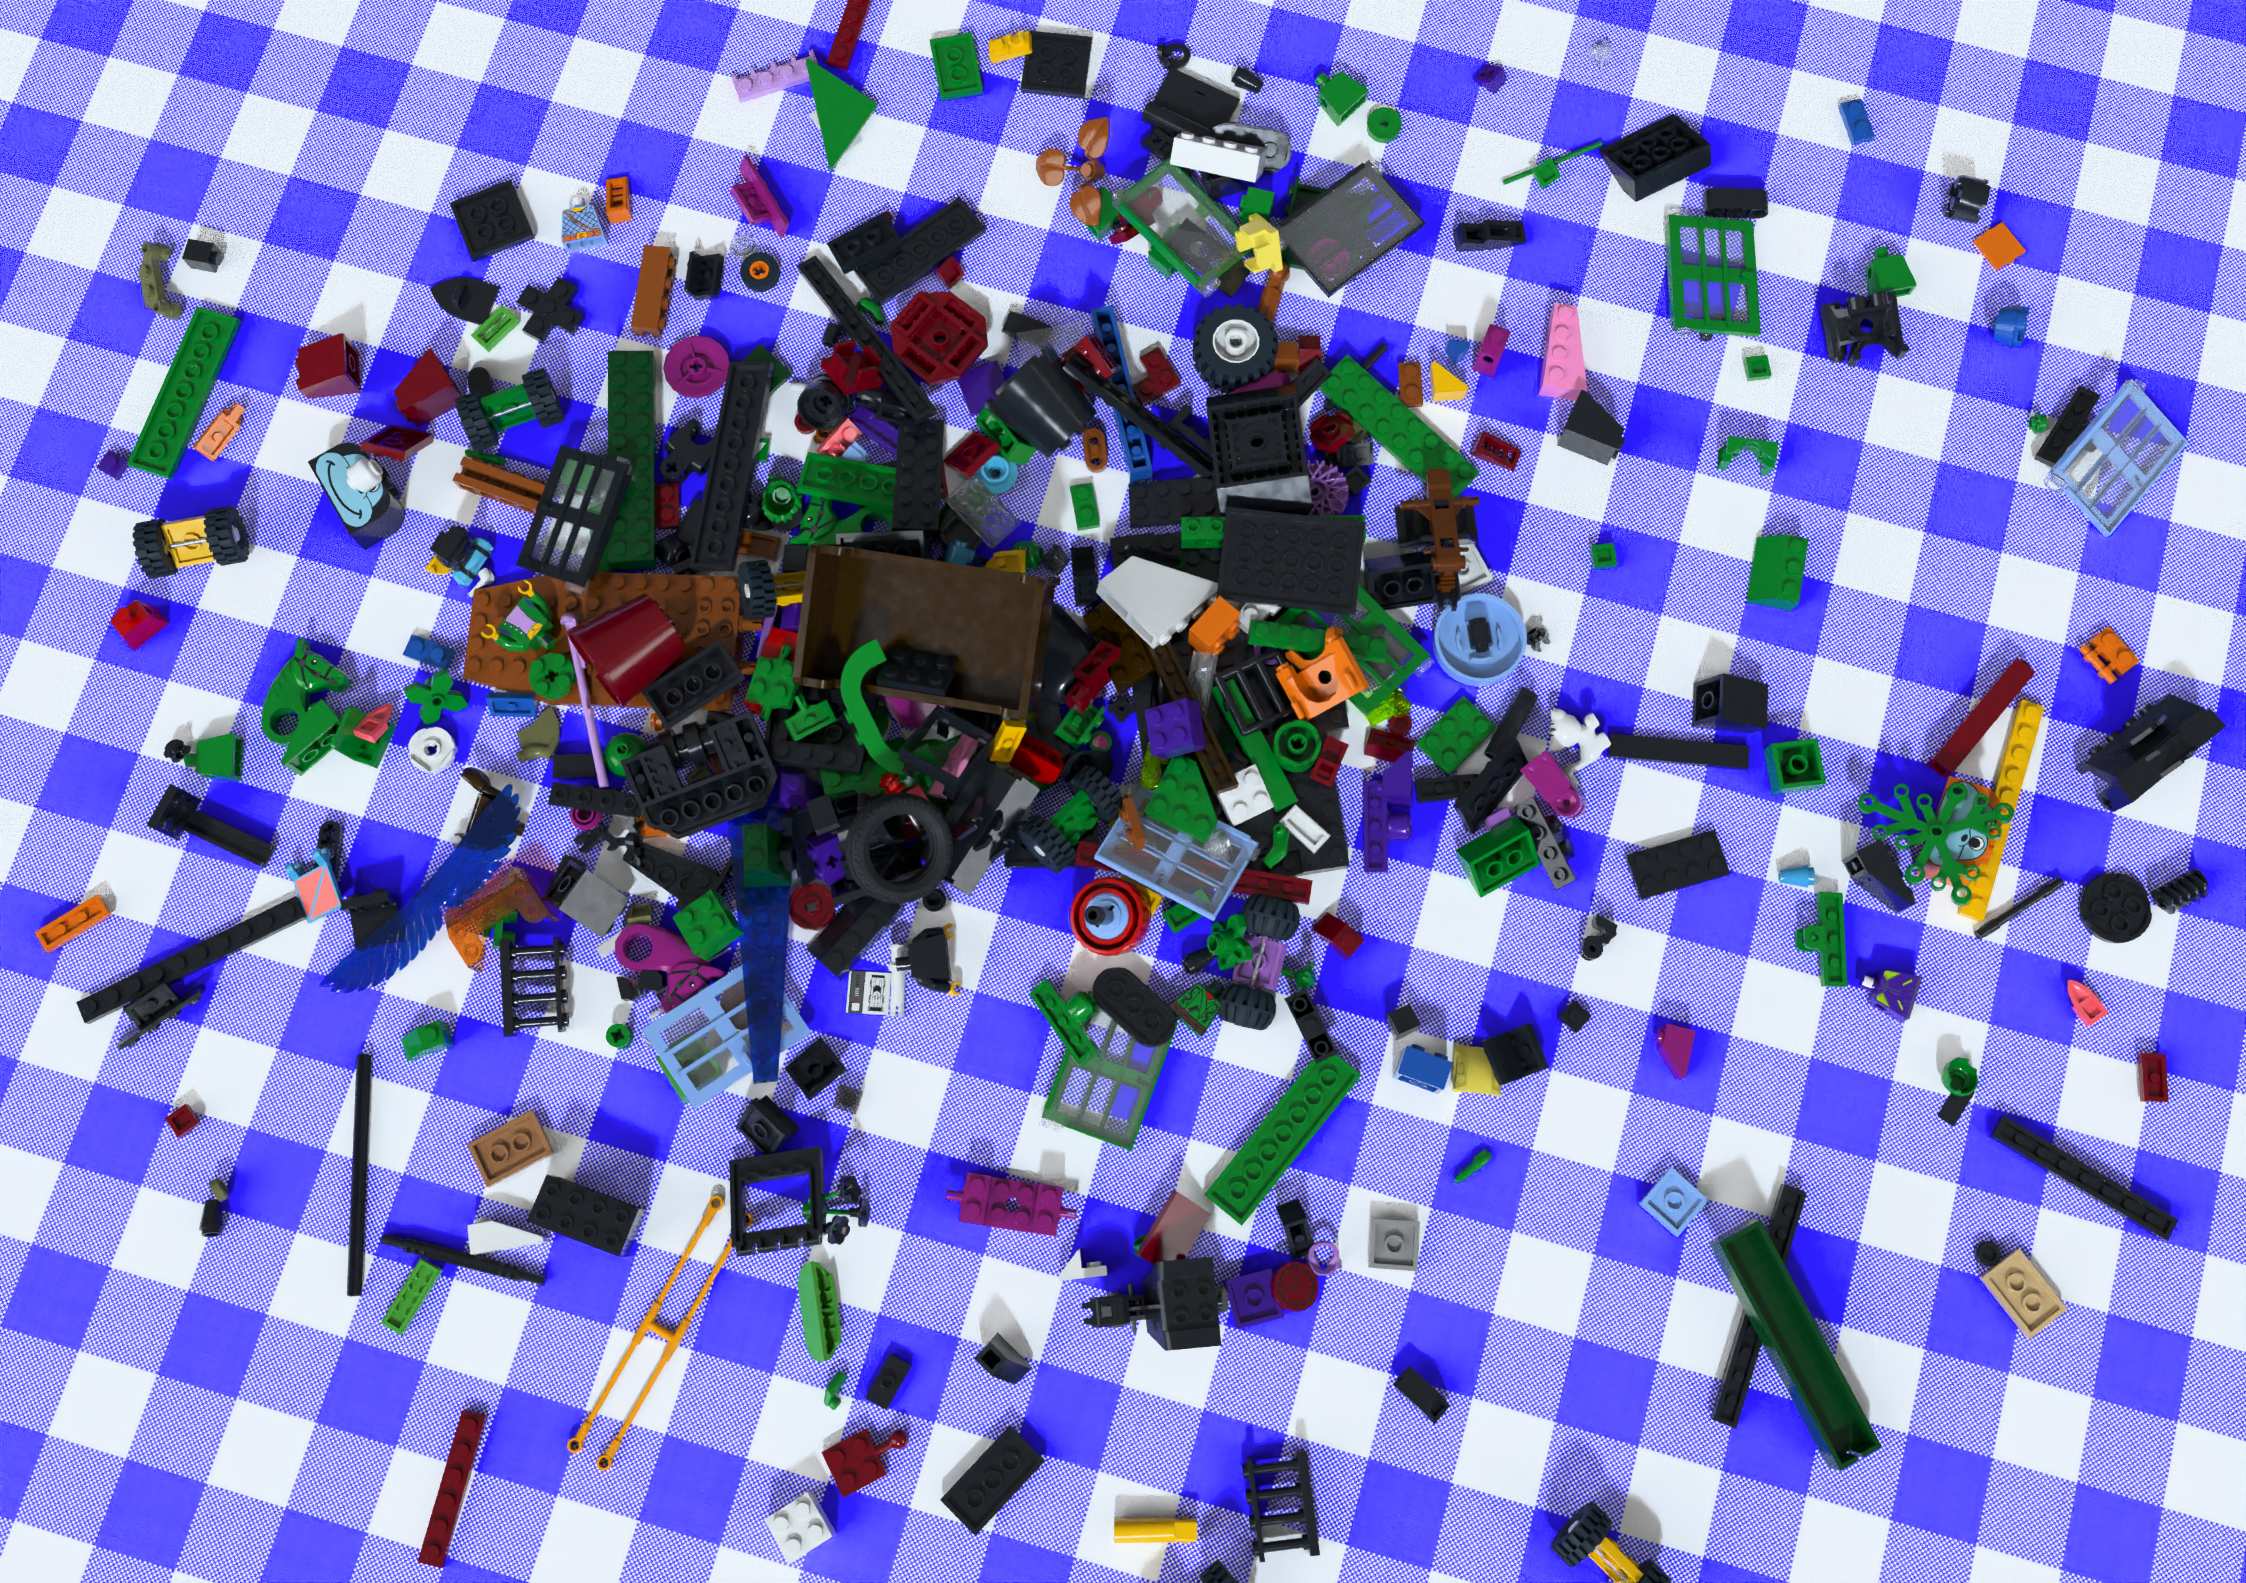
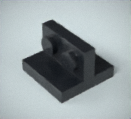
(766, 1125)

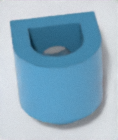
(959, 553)

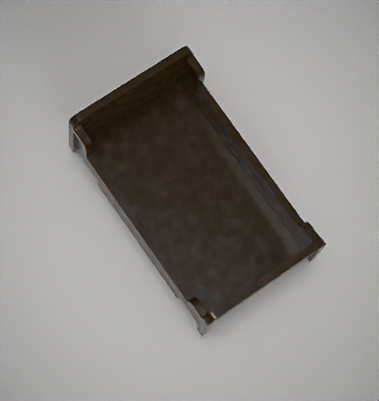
(977, 614)

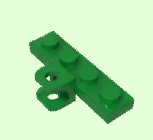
(1827, 939)

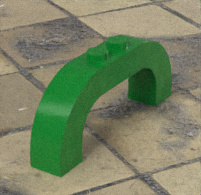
(857, 712)

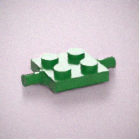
(773, 683)

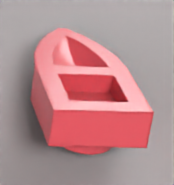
(374, 724)
(2085, 1003)

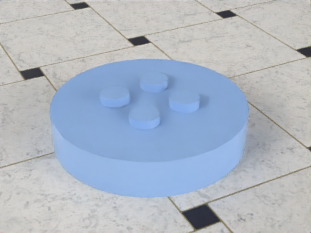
(1452, 643)

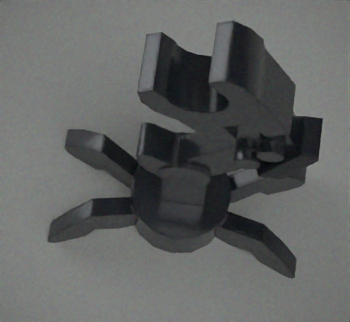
(632, 841)

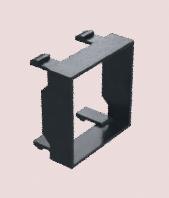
(945, 719)

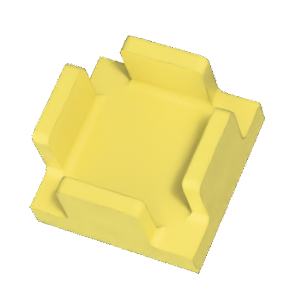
(1265, 244)

